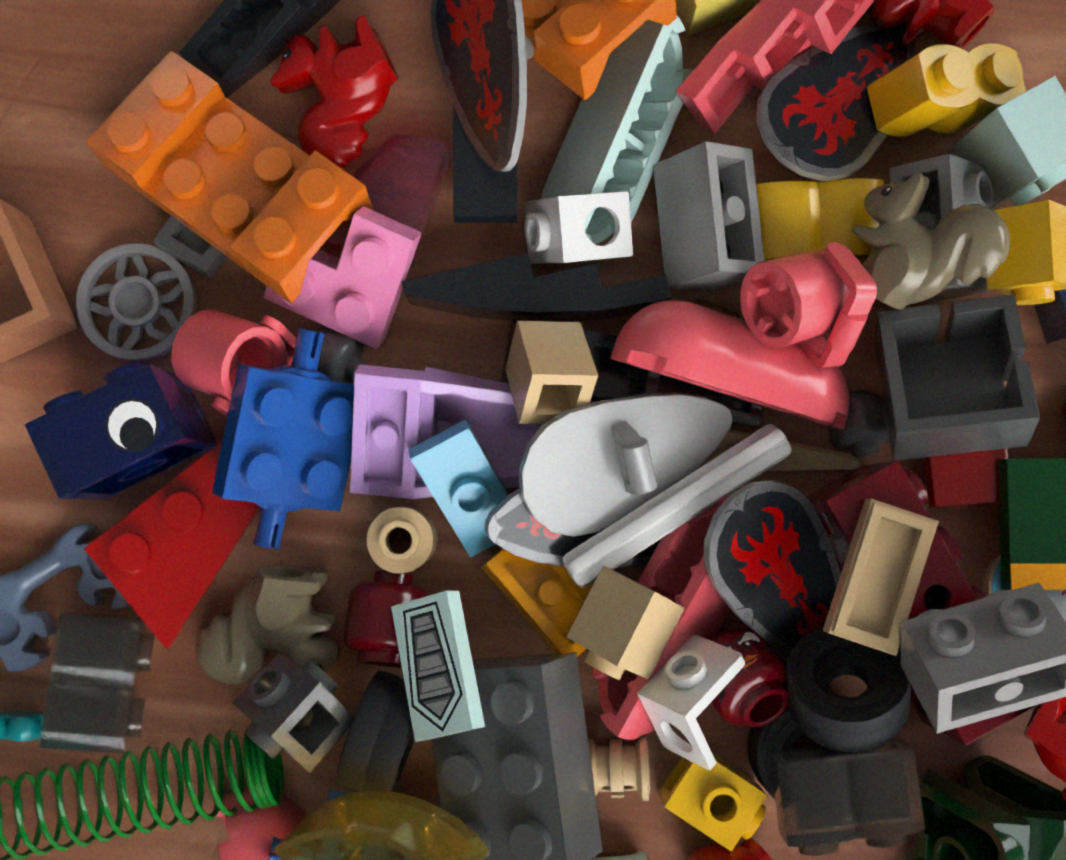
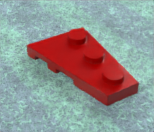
(173, 547)

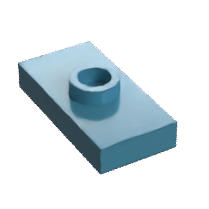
(460, 482)

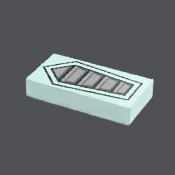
(437, 666)

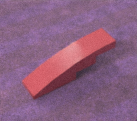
(760, 48)

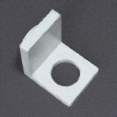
(558, 233)
(684, 690)

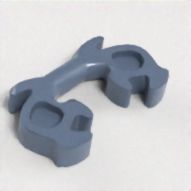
(21, 626)

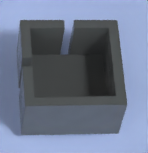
(953, 391)

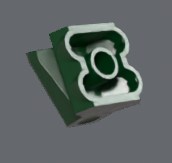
(990, 815)

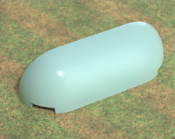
(622, 124)

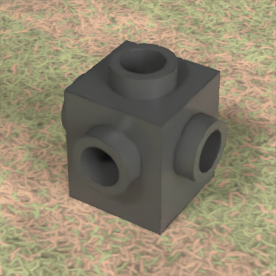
(294, 711)

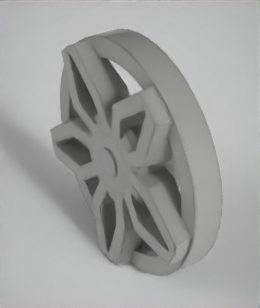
(134, 301)

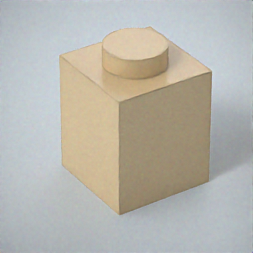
(549, 369)
(624, 625)

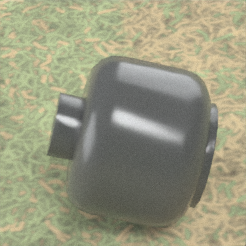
(340, 356)
(864, 426)

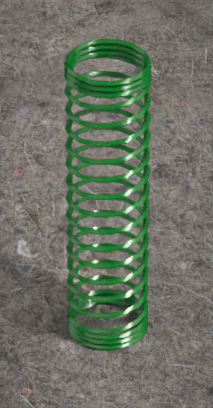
(262, 774)

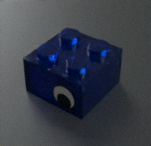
(119, 432)

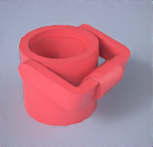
(808, 298)
(215, 342)

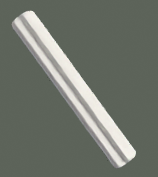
(677, 505)

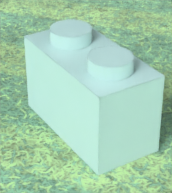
(1021, 144)

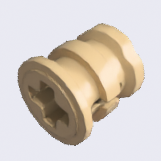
(621, 767)

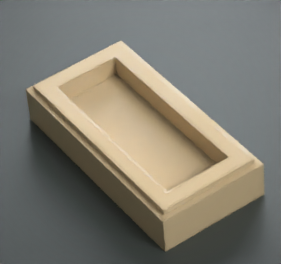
(880, 576)

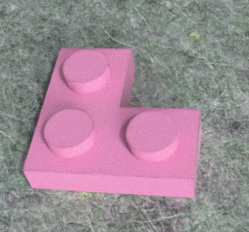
(364, 285)

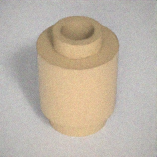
(423, 537)

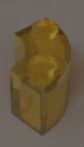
(381, 828)

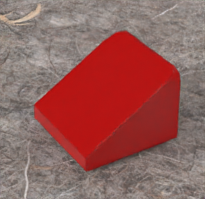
(963, 478)

